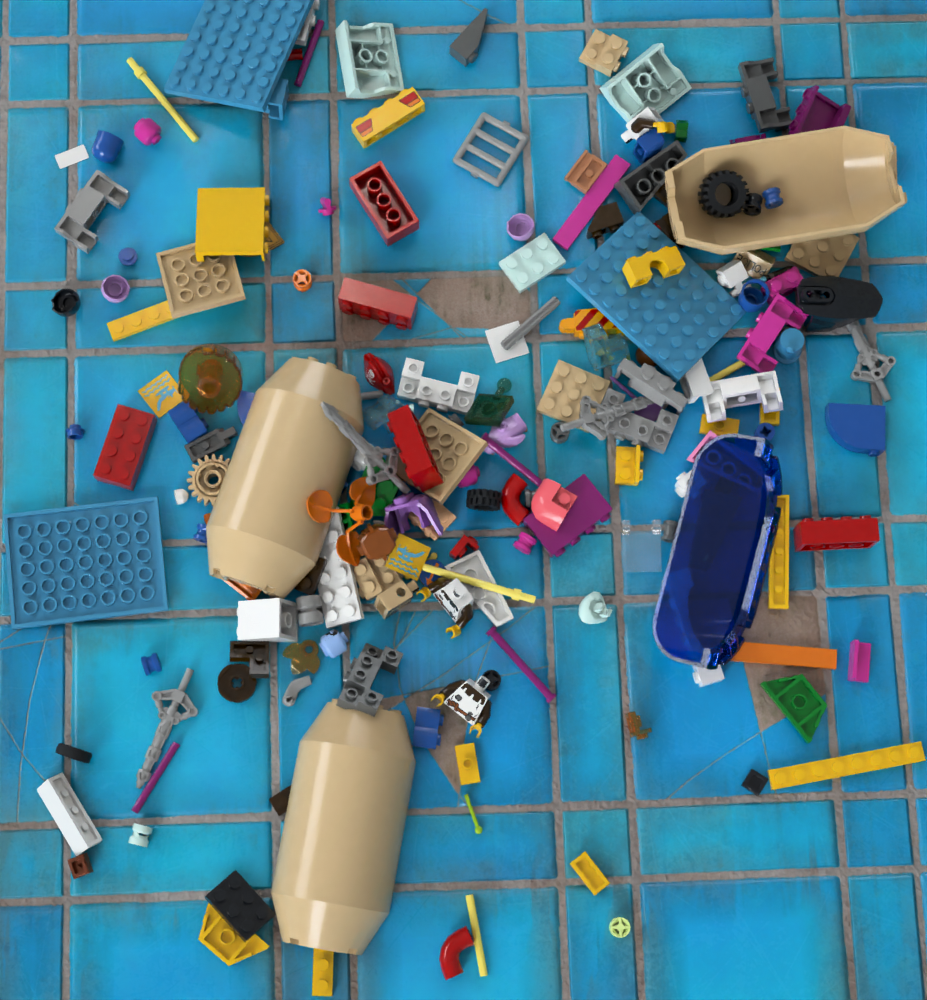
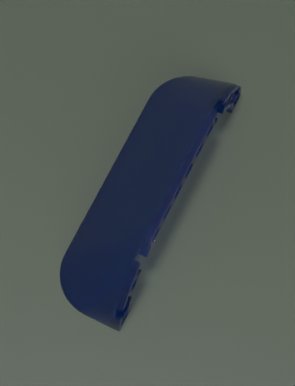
(719, 551)

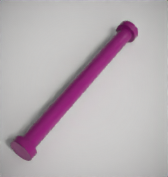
(511, 460)
(521, 664)

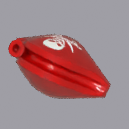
(379, 373)

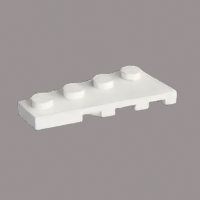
(490, 602)

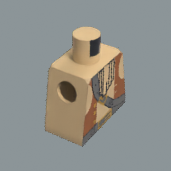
(389, 602)

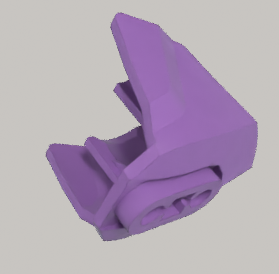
(420, 505)

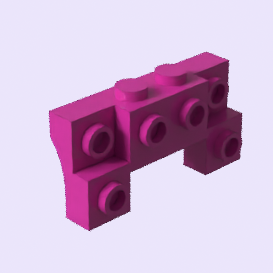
(769, 325)

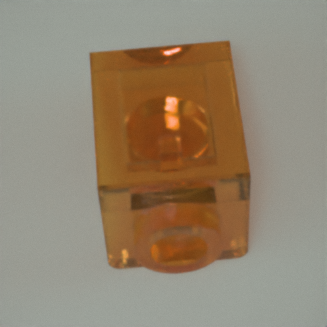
(634, 723)

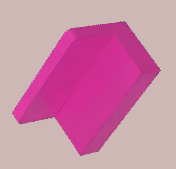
(859, 661)

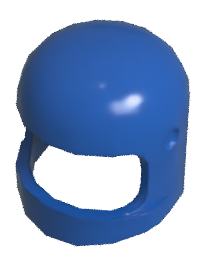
(106, 147)
(751, 298)

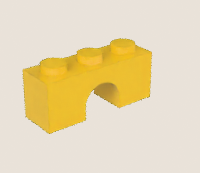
(666, 260)

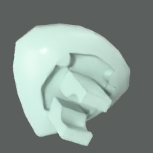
(593, 609)

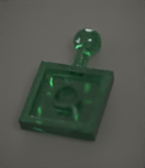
(490, 408)

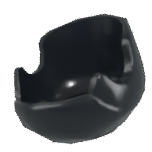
(66, 302)

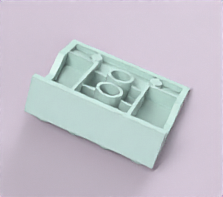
(369, 60)
(645, 83)

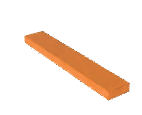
(787, 655)

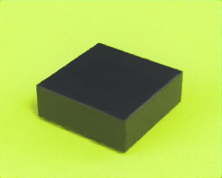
(754, 782)

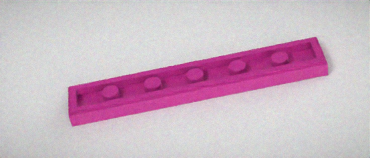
(591, 202)

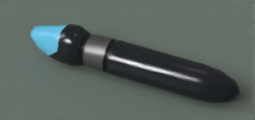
(765, 278)

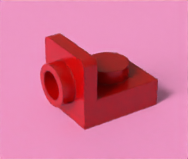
(460, 548)

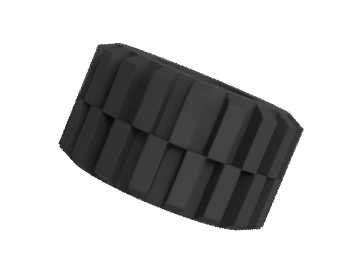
(738, 194)

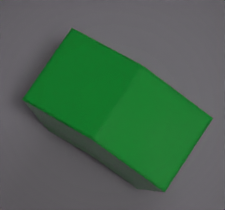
(681, 130)

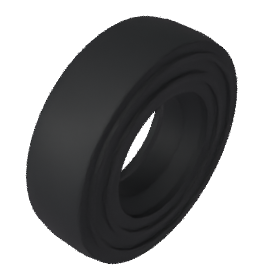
(73, 753)

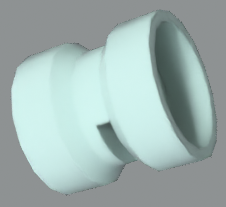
(138, 839)

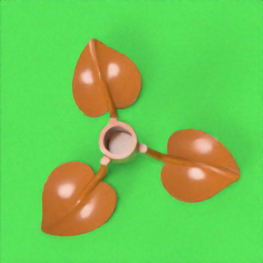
(320, 510)

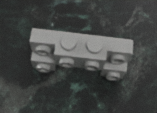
(87, 207)
(652, 385)
(639, 429)

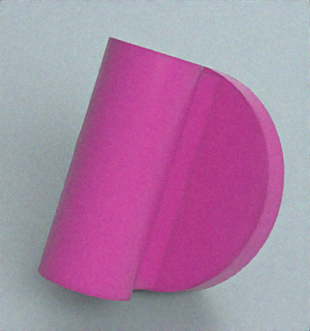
(327, 208)

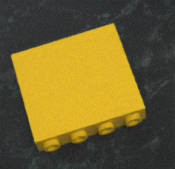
(231, 222)

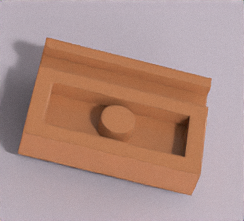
(585, 171)

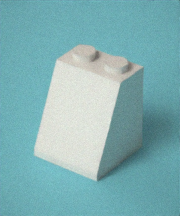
(267, 620)

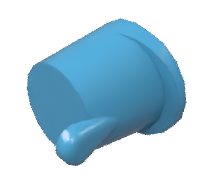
(788, 346)

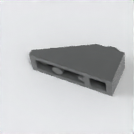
(467, 44)

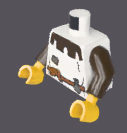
(646, 120)
(454, 599)
(468, 701)

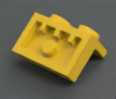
(628, 465)

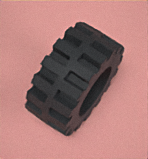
(483, 500)

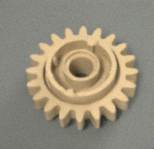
(202, 475)

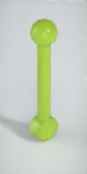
(478, 829)

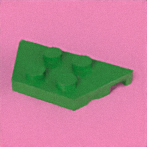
(385, 493)
(797, 702)

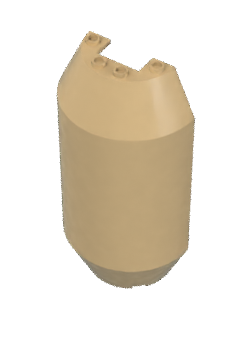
(828, 180)
(282, 456)
(343, 829)

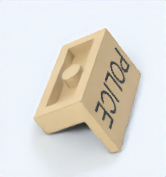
(755, 262)

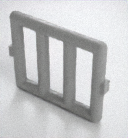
(505, 167)

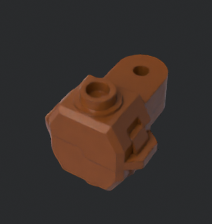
(376, 541)

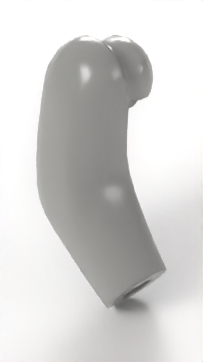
(293, 689)

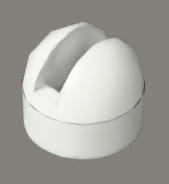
(181, 496)

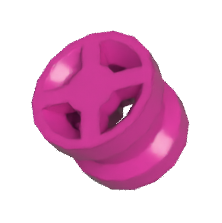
(525, 543)

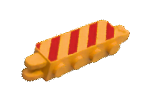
(585, 318)

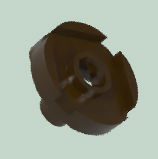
(237, 694)

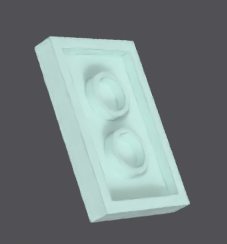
(532, 262)

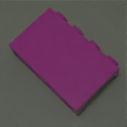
(818, 113)
(582, 517)

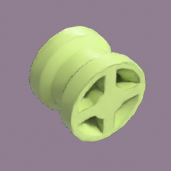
(623, 927)

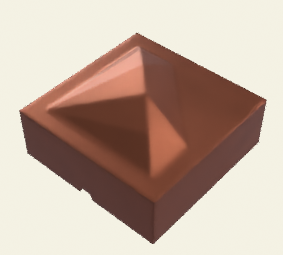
(80, 865)

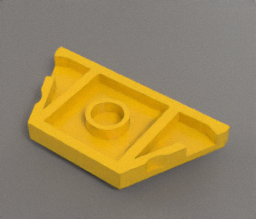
(225, 942)

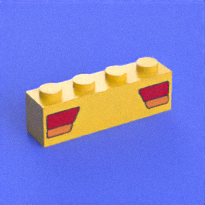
(388, 117)

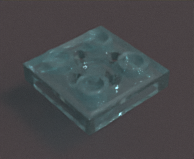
(376, 415)

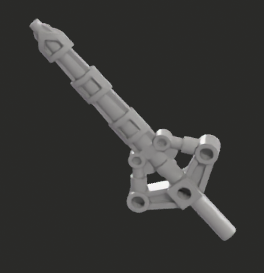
(868, 358)
(604, 414)
(372, 455)
(168, 717)

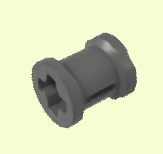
(669, 531)

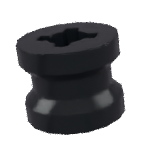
(753, 205)
(492, 676)

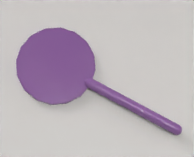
(651, 412)

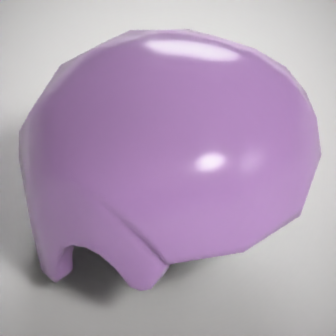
(520, 227)
(115, 288)

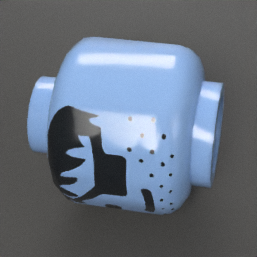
(333, 643)

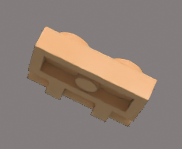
(445, 516)

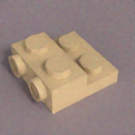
(604, 52)
(374, 577)

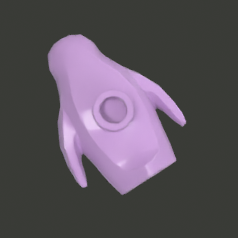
(508, 433)

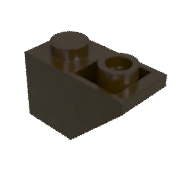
(606, 220)

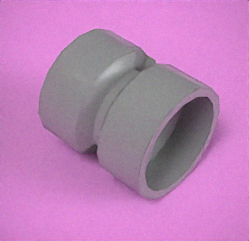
(309, 609)

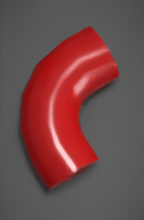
(511, 499)
(451, 951)

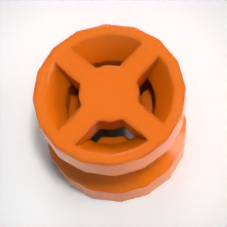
(302, 276)

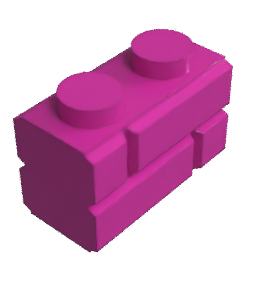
(783, 284)

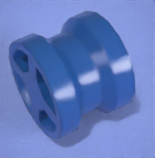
(772, 198)
(759, 432)
(201, 533)
(151, 664)

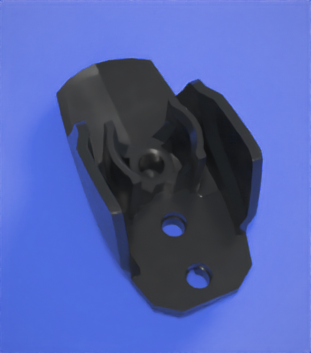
(844, 301)

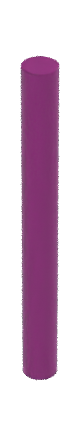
(309, 52)
(155, 777)

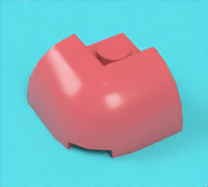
(552, 503)

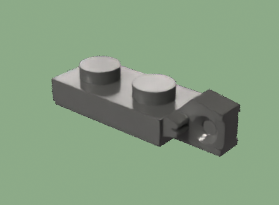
(210, 443)

